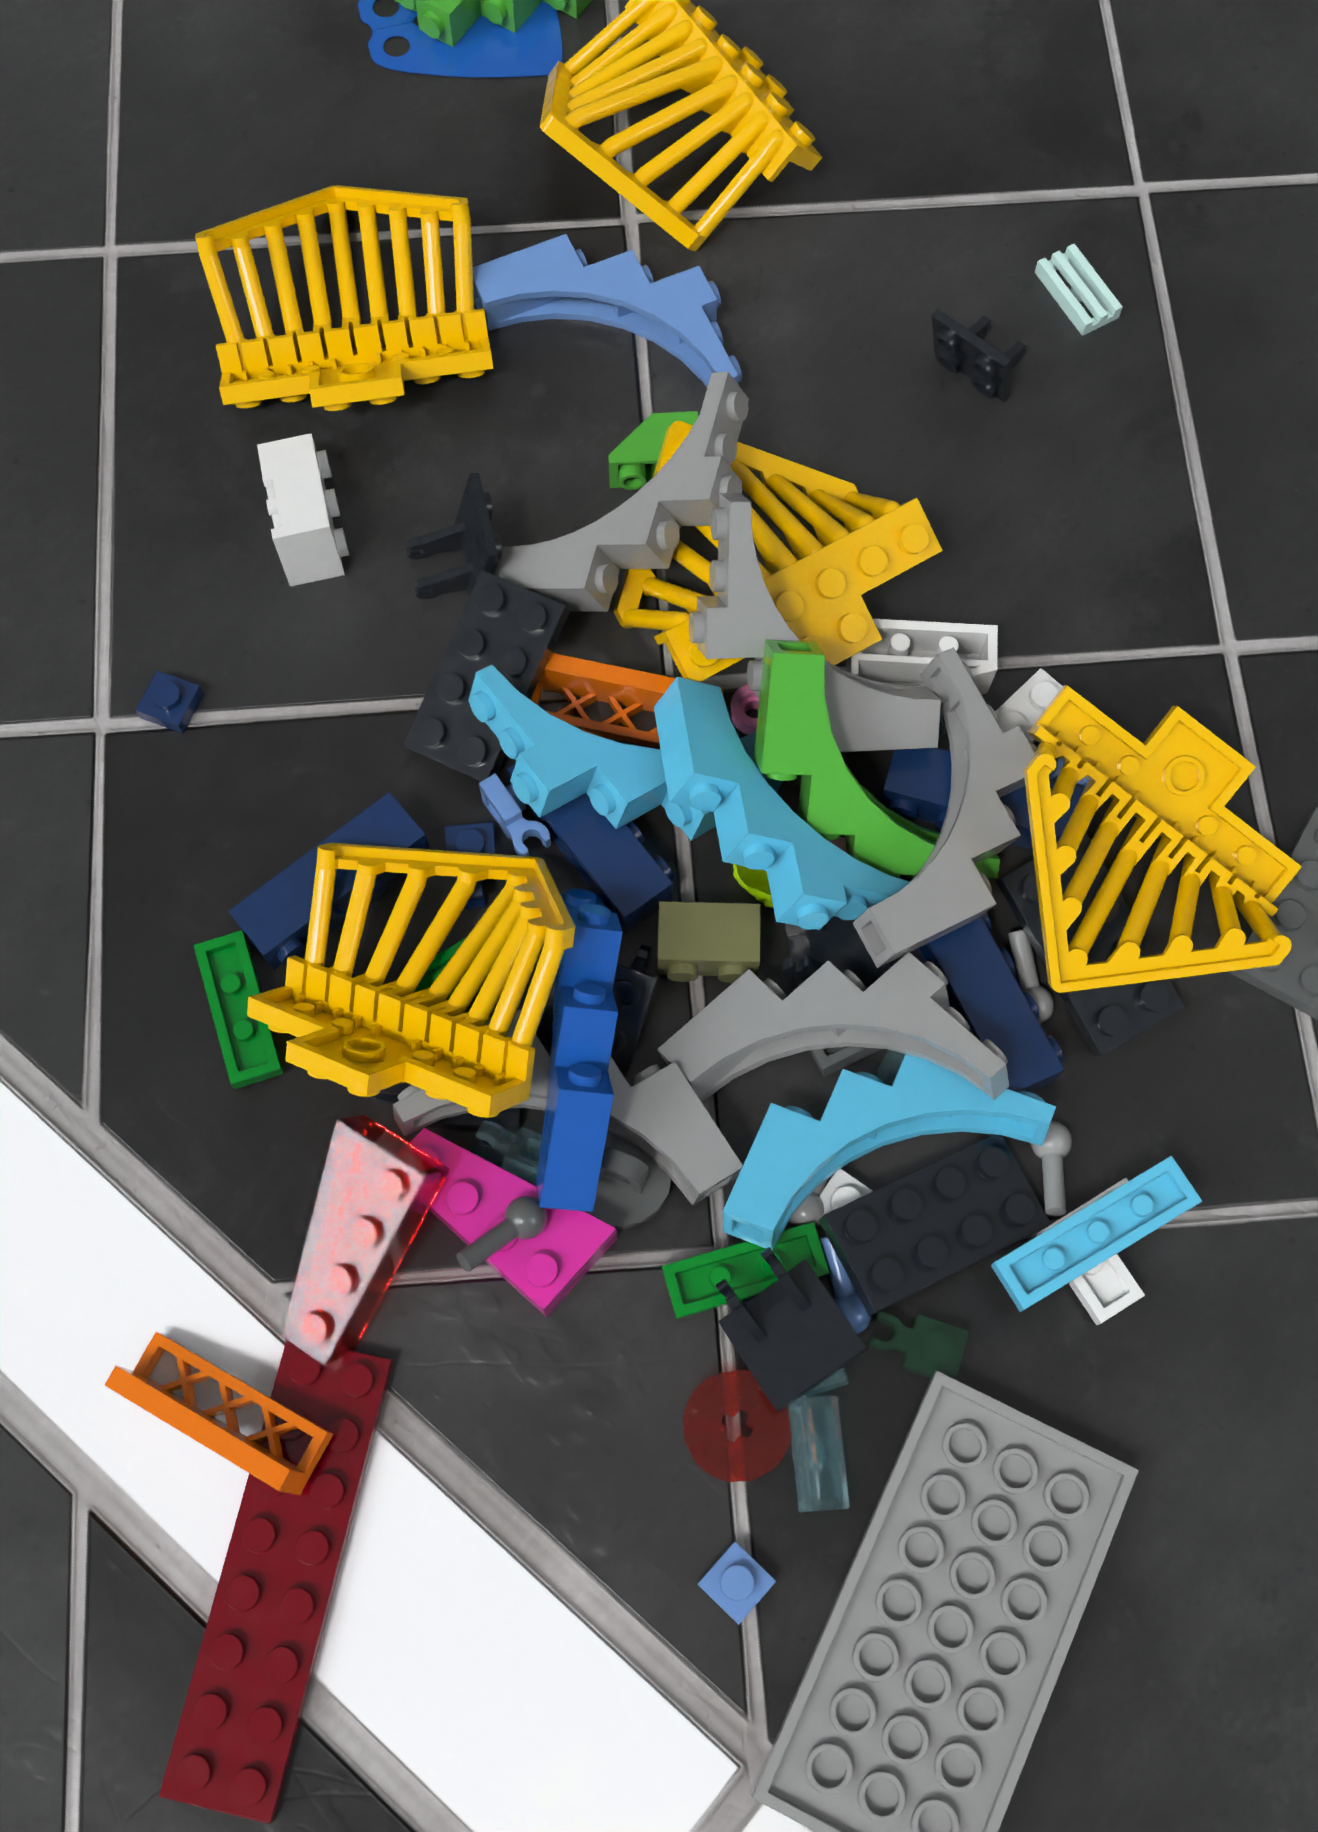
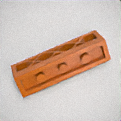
(606, 684)
(211, 1432)

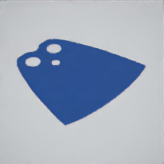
(481, 52)

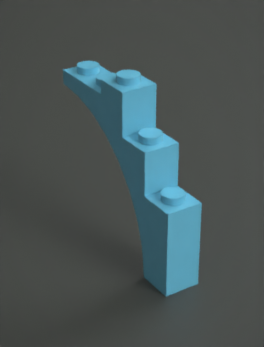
(564, 762)
(754, 825)
(863, 1114)

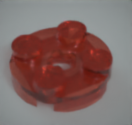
(706, 1435)

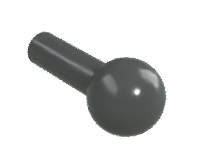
(521, 1220)

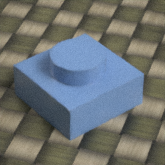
(736, 1582)

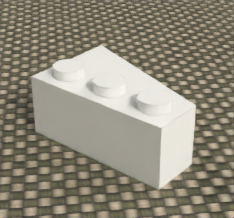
(302, 509)
(912, 645)

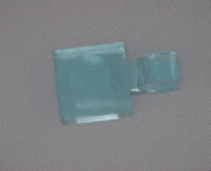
(517, 1152)

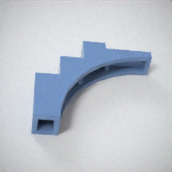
(559, 284)

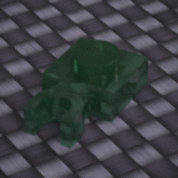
(927, 1346)

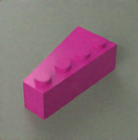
(476, 1201)

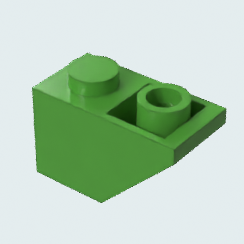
(636, 457)

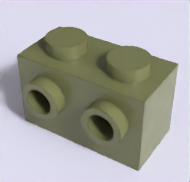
(708, 940)

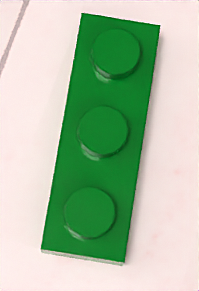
(229, 981)
(694, 1280)

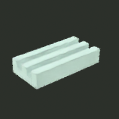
(1085, 286)

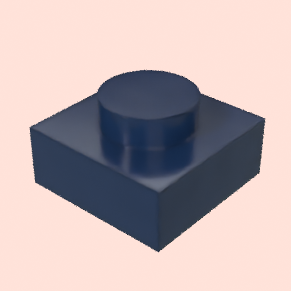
(169, 701)

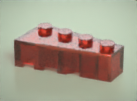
(358, 1234)

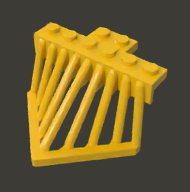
(720, 82)
(355, 359)
(815, 590)
(1176, 791)
(388, 1034)

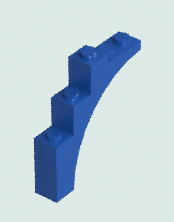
(580, 1055)

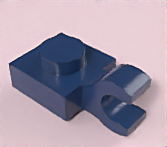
(475, 839)

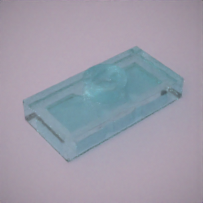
(818, 1454)

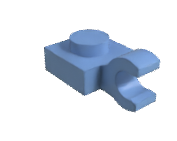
(507, 812)

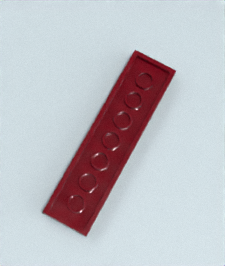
(276, 1596)

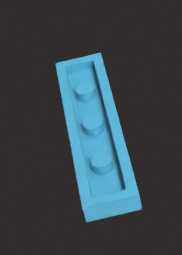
(1095, 1233)

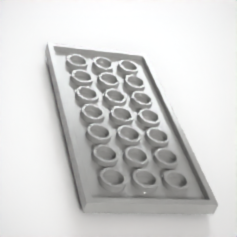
(948, 1624)

